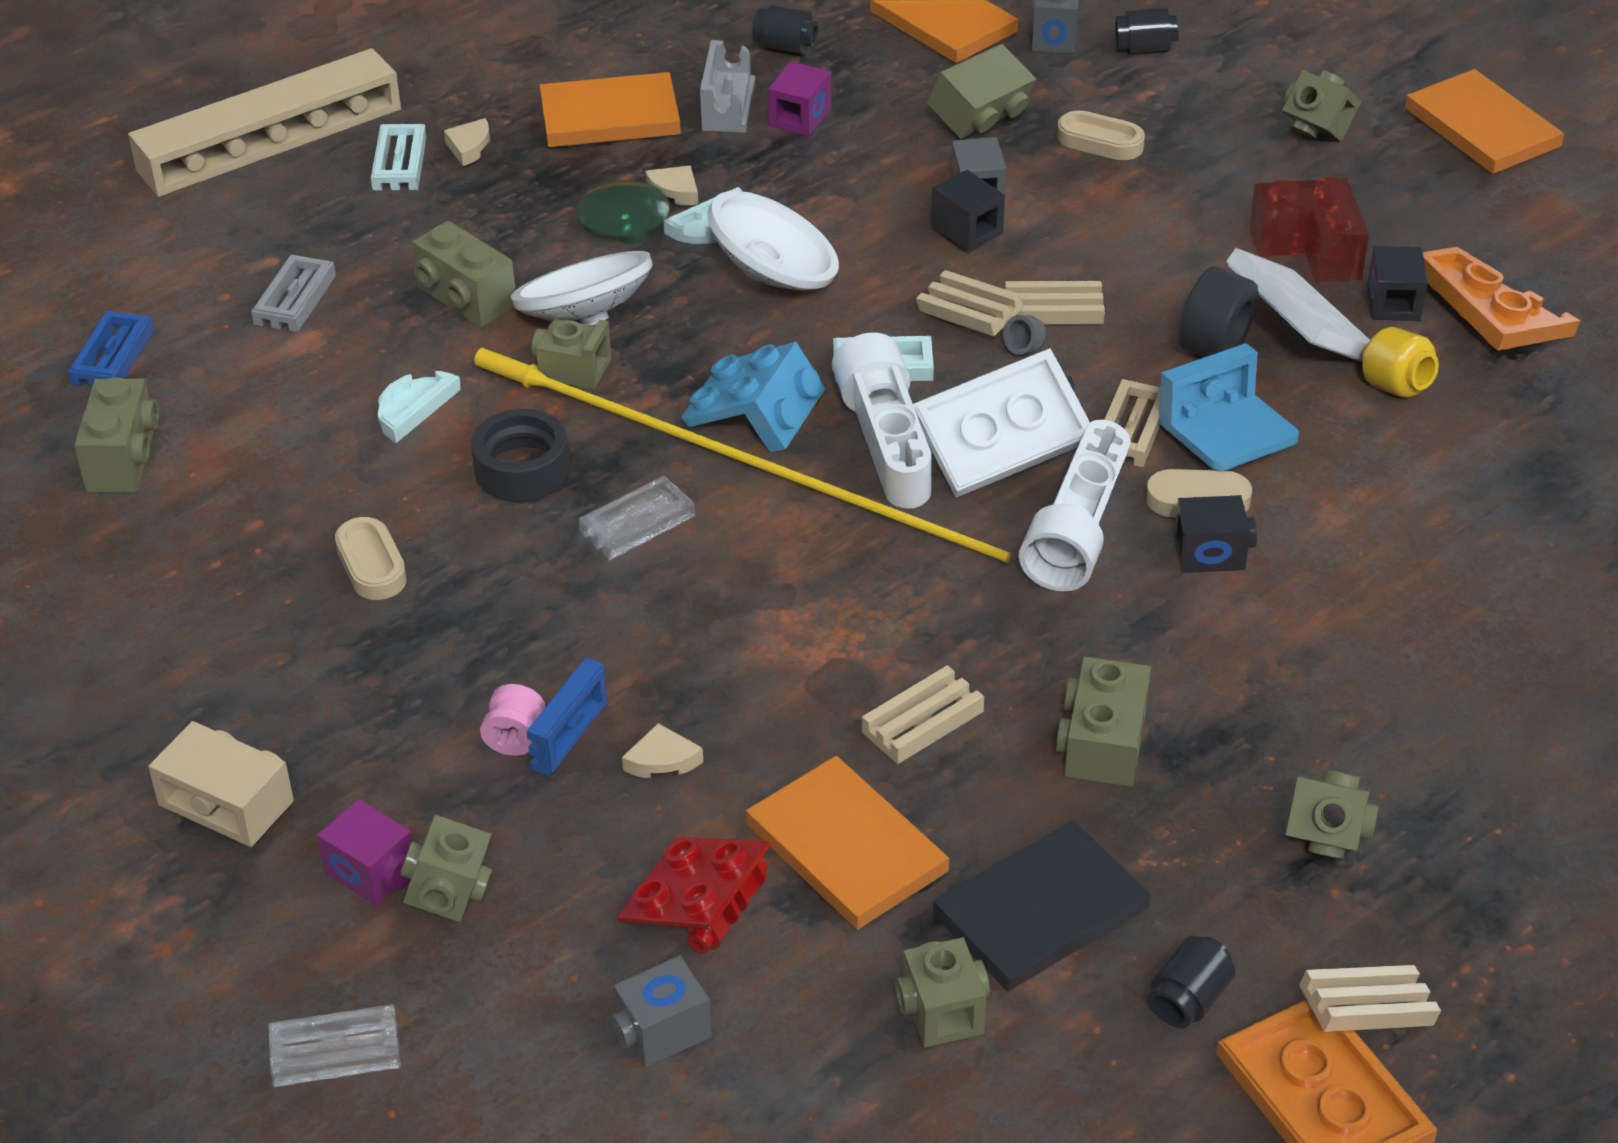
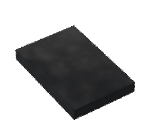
(1041, 904)

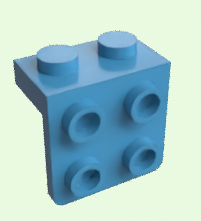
(769, 386)
(1216, 411)

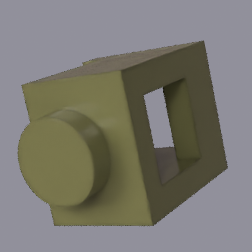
(573, 352)

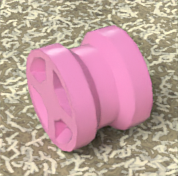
(511, 714)

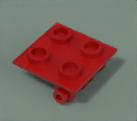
(700, 887)

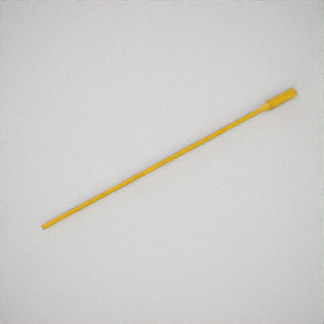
(531, 376)

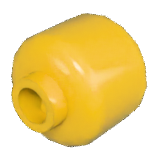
(1399, 362)

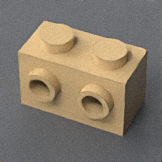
(221, 783)

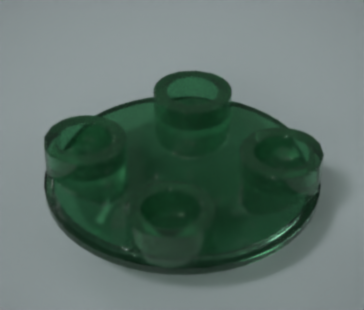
(623, 210)

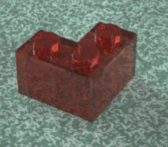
(1311, 220)

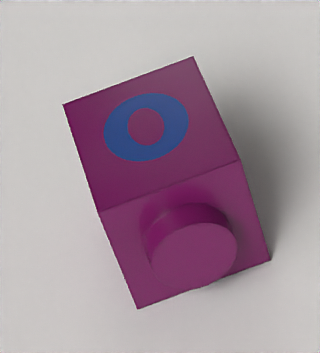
(799, 98)
(365, 851)

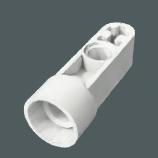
(876, 388)
(1067, 535)

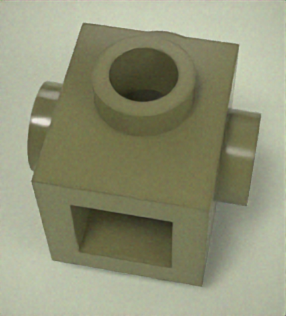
(1320, 105)
(1308, 819)
(447, 868)
(943, 991)

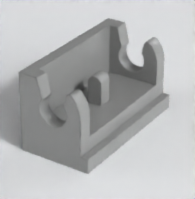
(726, 90)

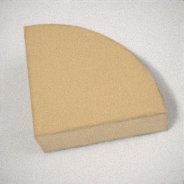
(468, 140)
(675, 183)
(661, 753)

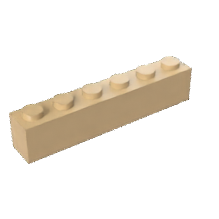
(264, 121)

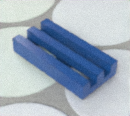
(120, 349)
(567, 716)

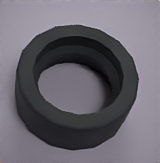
(524, 479)

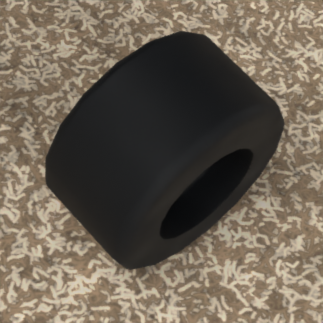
(1218, 312)

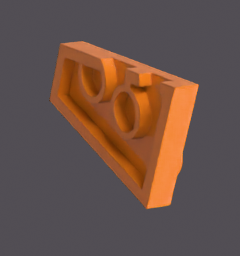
(1493, 309)

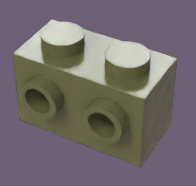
(981, 91)
(464, 273)
(116, 435)
(1105, 721)

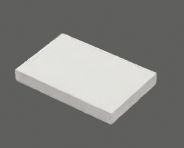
(1300, 305)
(1002, 422)

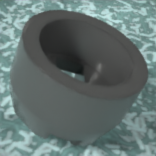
(1024, 330)

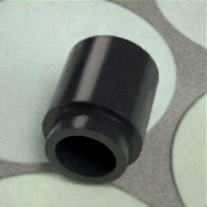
(785, 29)
(1146, 30)
(1191, 981)

